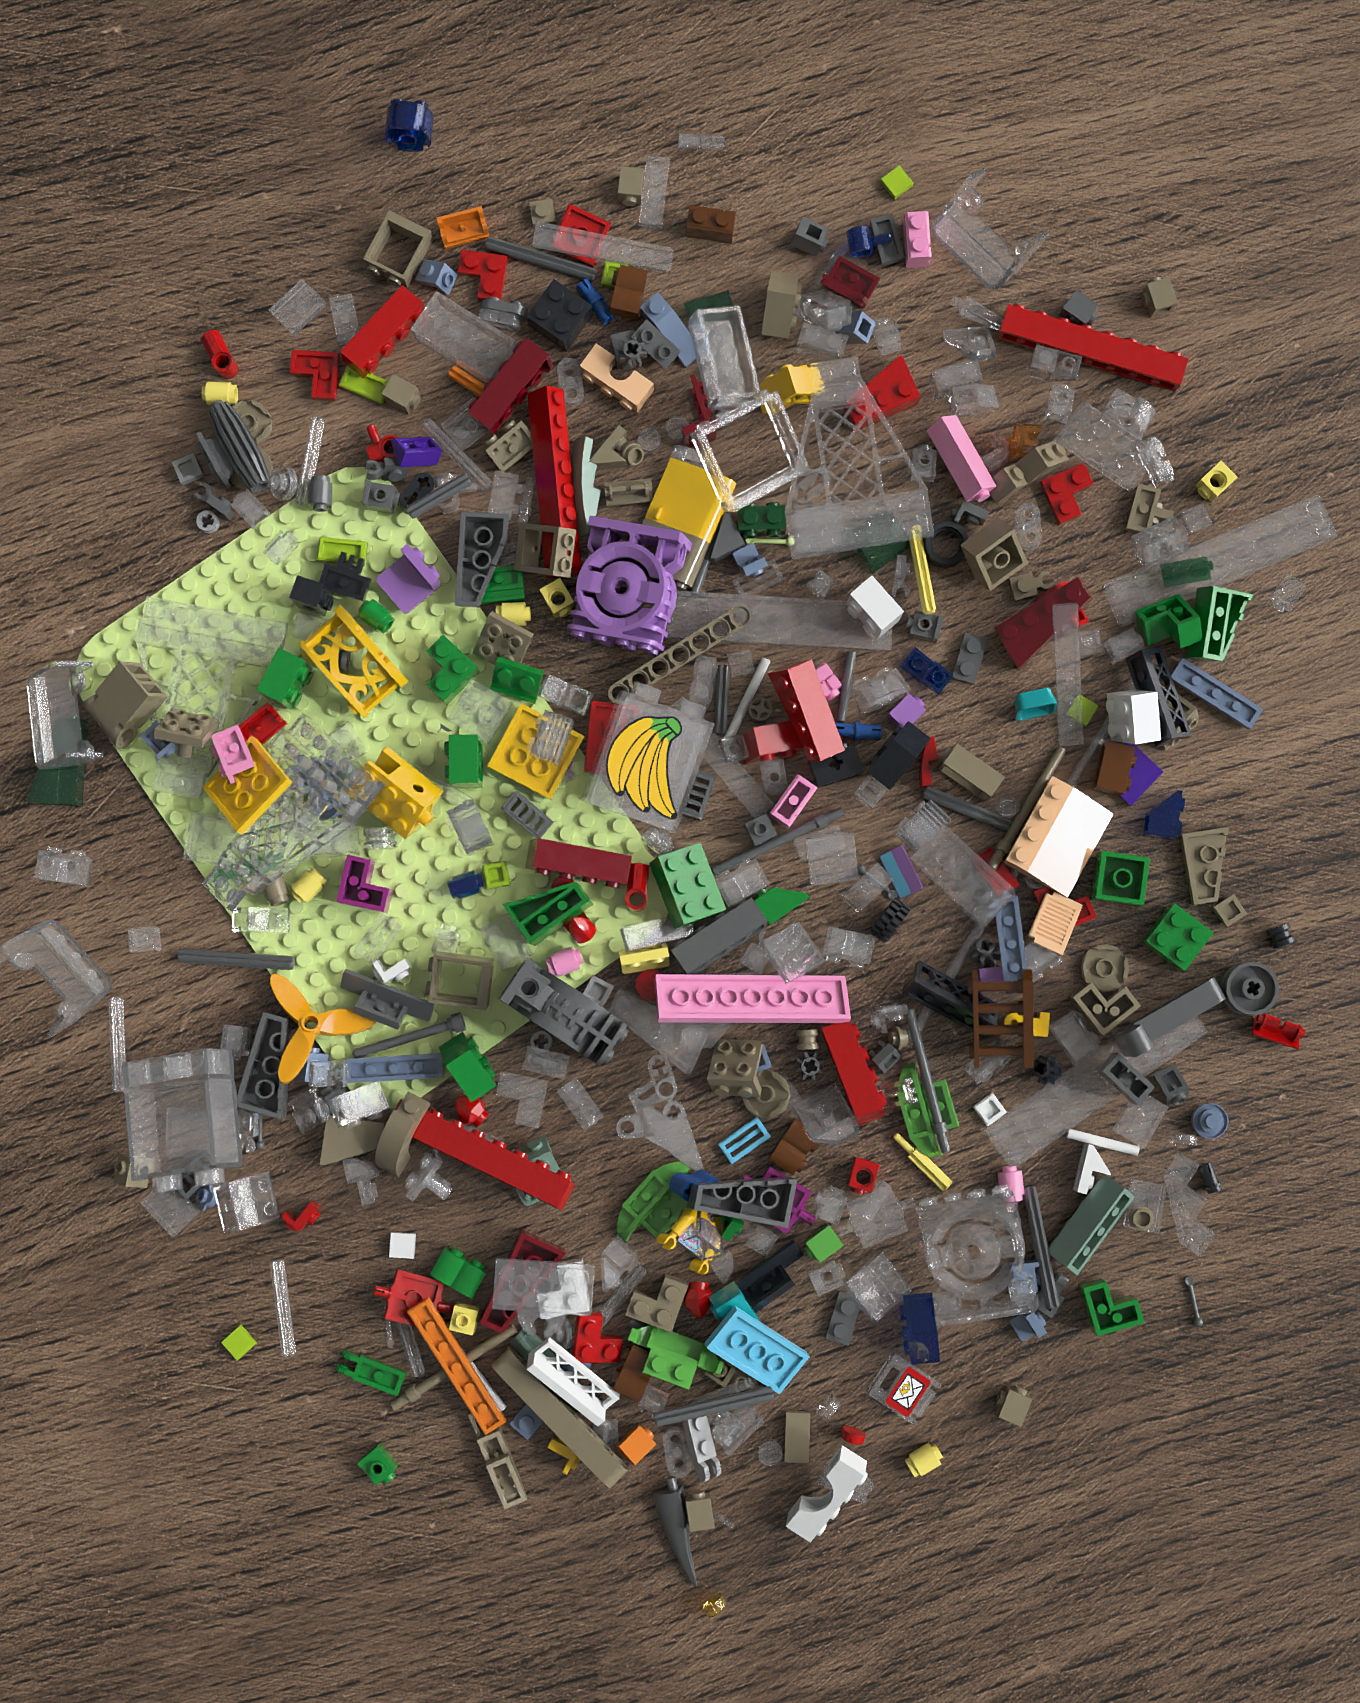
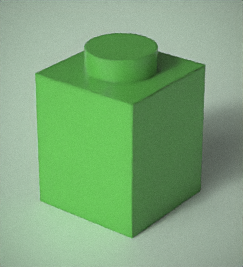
(822, 1243)

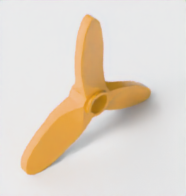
(329, 1023)

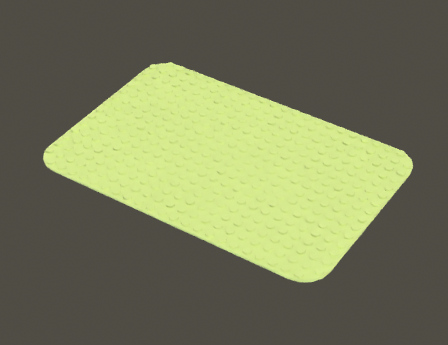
(407, 722)

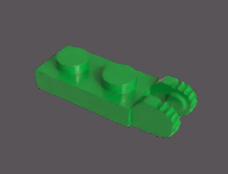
(373, 1372)

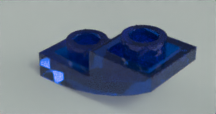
(926, 671)

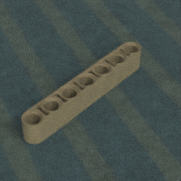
(686, 644)
(560, 1418)

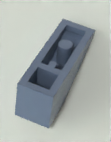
(665, 319)

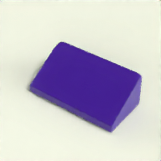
(416, 451)

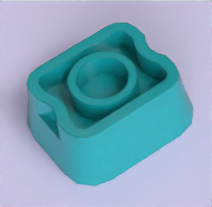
(1034, 704)

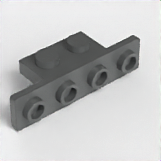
(384, 1002)

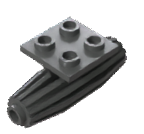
(233, 450)

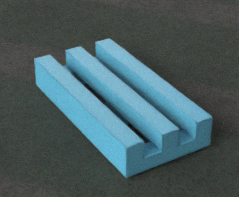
(760, 1128)

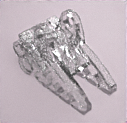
(659, 1127)

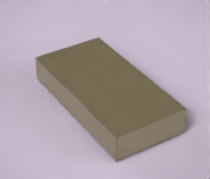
(797, 1437)

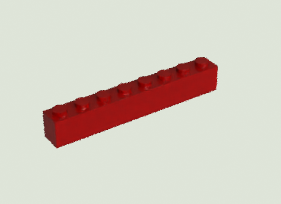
(1096, 348)
(553, 469)
(494, 1159)

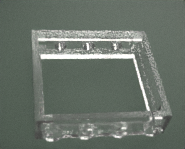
(785, 433)

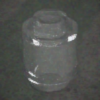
(281, 546)

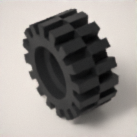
(889, 920)

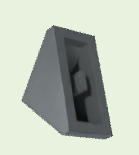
(727, 540)

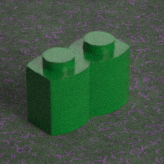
(459, 1272)

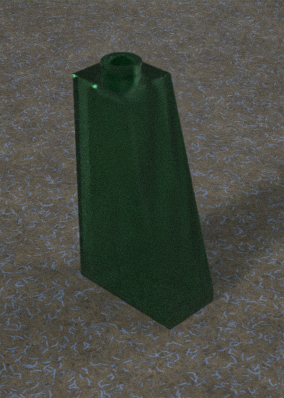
(60, 785)

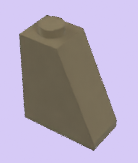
(346, 1143)

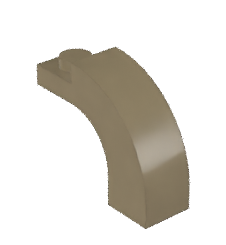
(394, 1142)

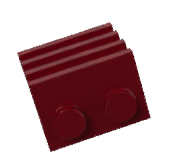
(851, 281)
(704, 414)

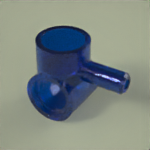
(862, 244)

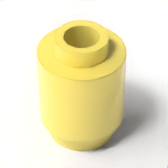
(220, 391)
(515, 612)
(308, 886)
(924, 1459)

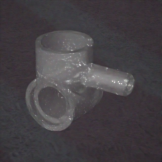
(453, 506)

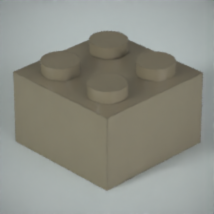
(994, 554)

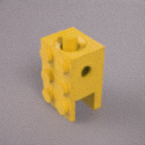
(405, 798)

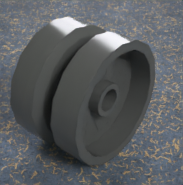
(1252, 975)

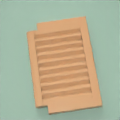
(1055, 922)

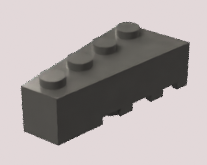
(260, 1084)
(748, 1199)

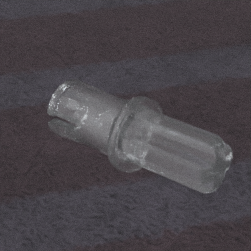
(701, 141)

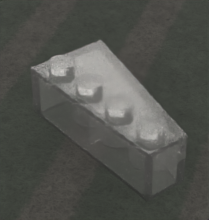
(674, 1040)

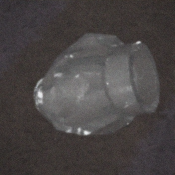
(657, 841)

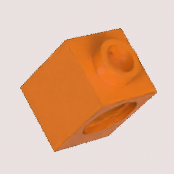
(635, 1444)

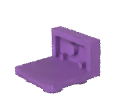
(409, 580)

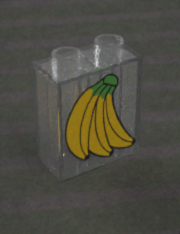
(648, 757)

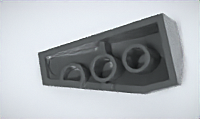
(480, 547)

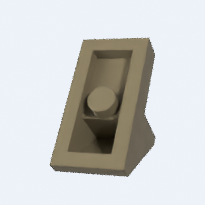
(606, 456)

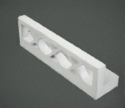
(563, 1384)

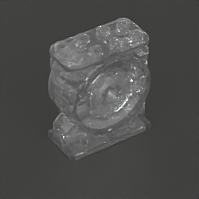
(1001, 1212)

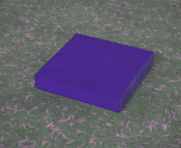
(1142, 776)

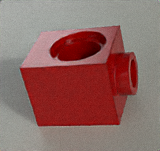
(862, 1164)

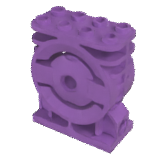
(605, 574)

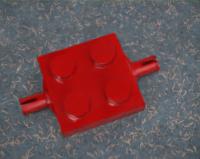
(408, 1291)

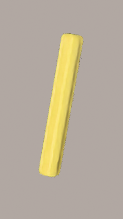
(922, 576)

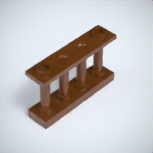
(1023, 1029)

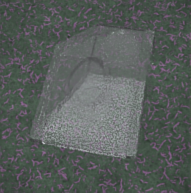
(827, 1116)

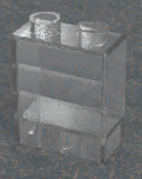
(182, 1118)

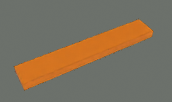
(456, 1365)

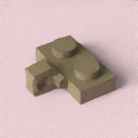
(1146, 509)

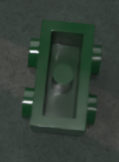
(761, 520)

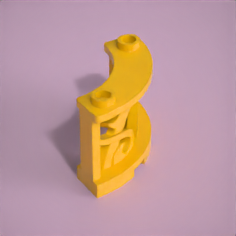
(347, 629)

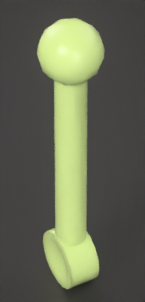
(769, 541)

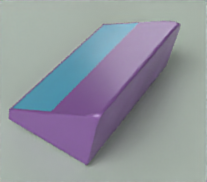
(901, 870)

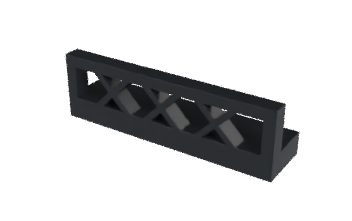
(1146, 678)
(943, 1002)

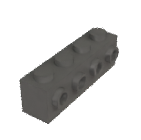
(720, 937)

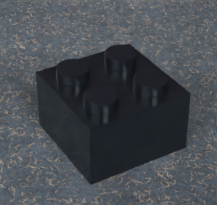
(559, 315)
(897, 754)

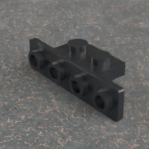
(769, 1278)

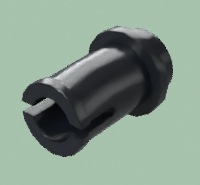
(1209, 1178)

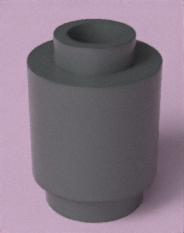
(320, 493)

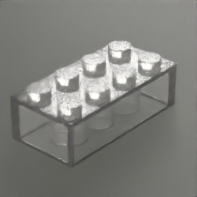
(462, 338)
(723, 356)
(963, 876)

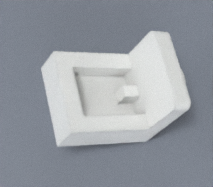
(396, 972)

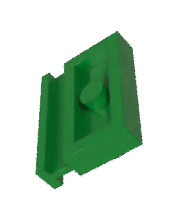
(504, 586)
(516, 680)

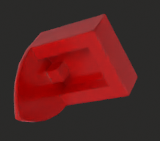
(581, 928)

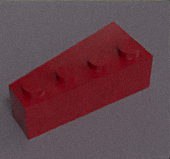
(510, 385)
(1033, 627)
(578, 861)
(526, 1247)

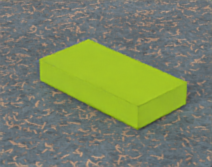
(369, 387)
(331, 548)

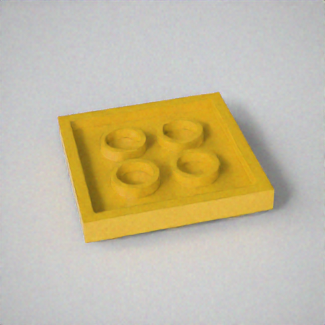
(513, 758)
(253, 790)

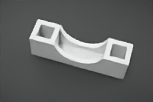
(811, 1514)

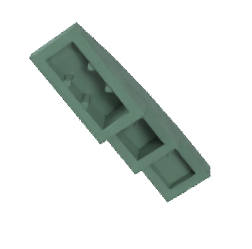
(583, 479)

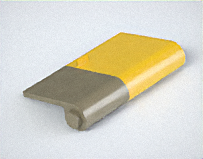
(687, 505)

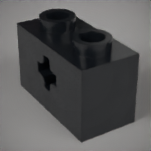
(311, 596)
(849, 768)

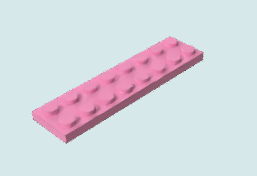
(751, 999)

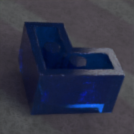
(920, 1331)

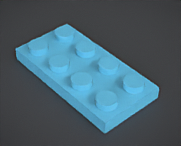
(756, 1349)

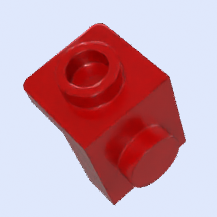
(308, 1216)

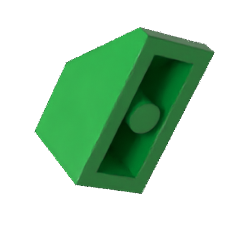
(778, 902)

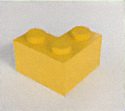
(792, 384)

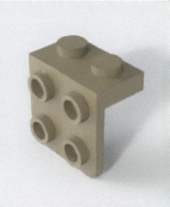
(735, 1068)

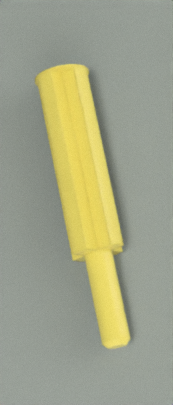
(925, 1164)

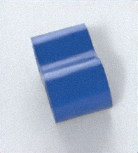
(681, 1182)

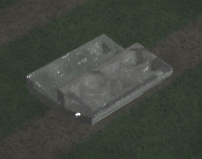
(877, 1287)

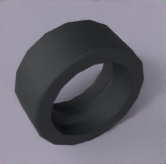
(941, 562)

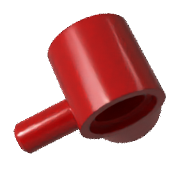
(378, 449)

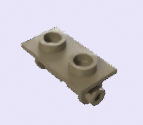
(628, 492)

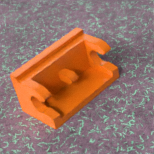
(463, 227)

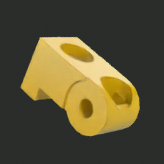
(1040, 1024)

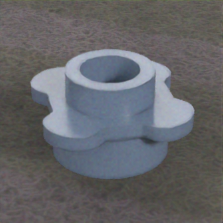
(205, 1197)

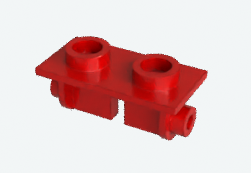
(1270, 1029)

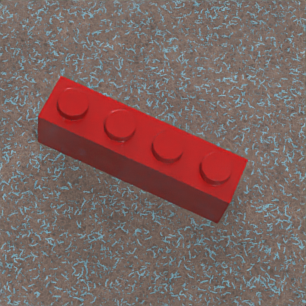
(382, 332)

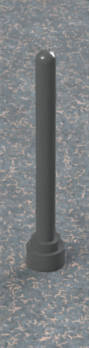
(454, 1023)

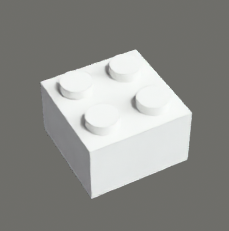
(873, 608)
(1133, 716)

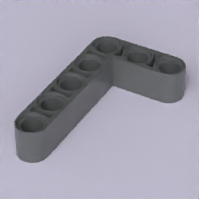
(1137, 1036)

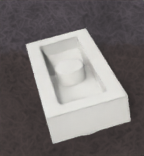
(1089, 1162)

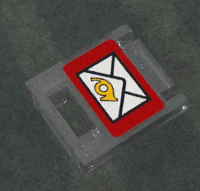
(908, 1391)

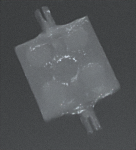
(885, 1224)

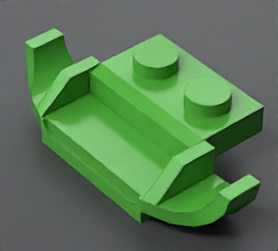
(918, 1115)
(653, 1203)
(674, 1356)

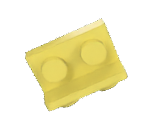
(644, 959)

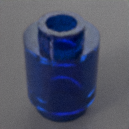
(465, 884)

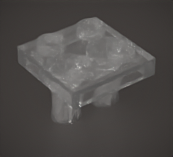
(480, 710)
(792, 952)
(427, 1178)

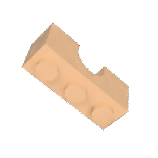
(631, 392)

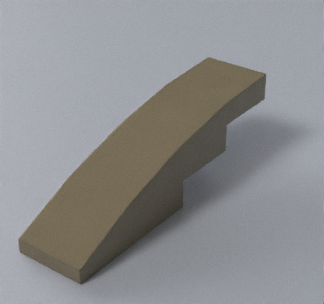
(500, 1465)

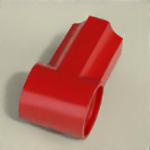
(219, 354)
(638, 885)

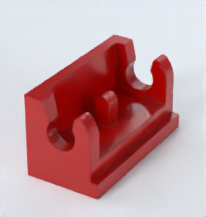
(263, 724)

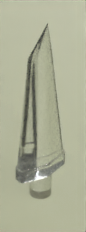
(974, 311)

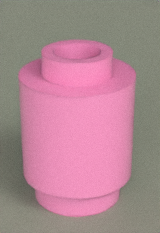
(564, 961)
(1014, 1178)

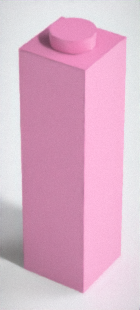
(961, 458)

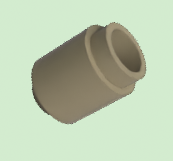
(276, 892)

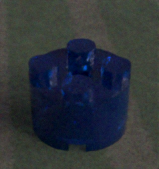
(409, 125)

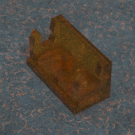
(1022, 436)

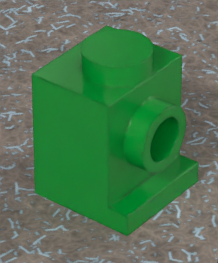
(379, 1456)

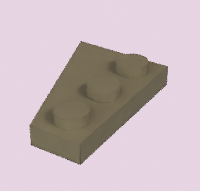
(1203, 863)

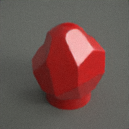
(470, 1112)
(697, 1298)

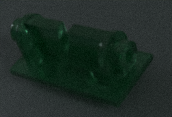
(1186, 571)

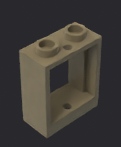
(407, 228)
(530, 545)
(970, 772)
(432, 986)

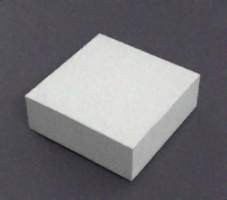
(989, 1109)
(402, 1245)

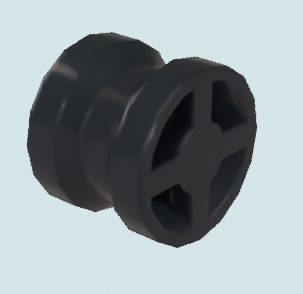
(1280, 935)

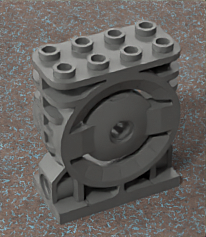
(564, 1012)

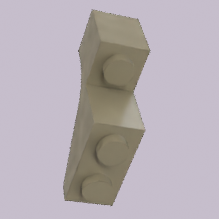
(1028, 469)

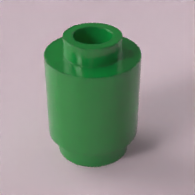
(376, 616)

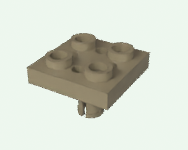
(504, 637)
(186, 729)

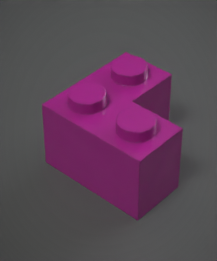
(356, 886)

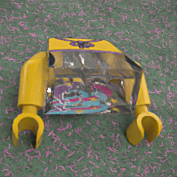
(698, 1233)

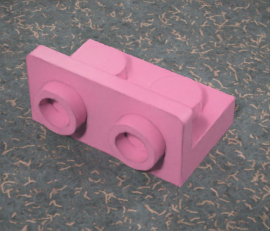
(232, 751)

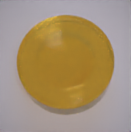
(714, 1605)

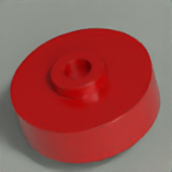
(646, 985)

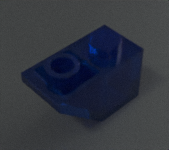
(1163, 819)

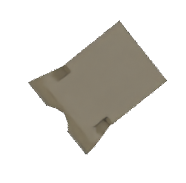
(125, 702)

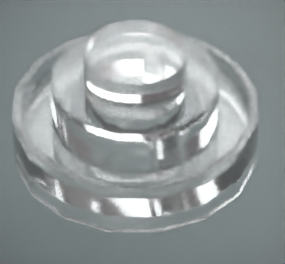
(283, 482)
(564, 1335)

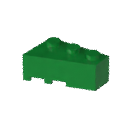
(1219, 616)
(548, 911)

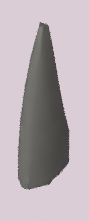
(674, 1519)

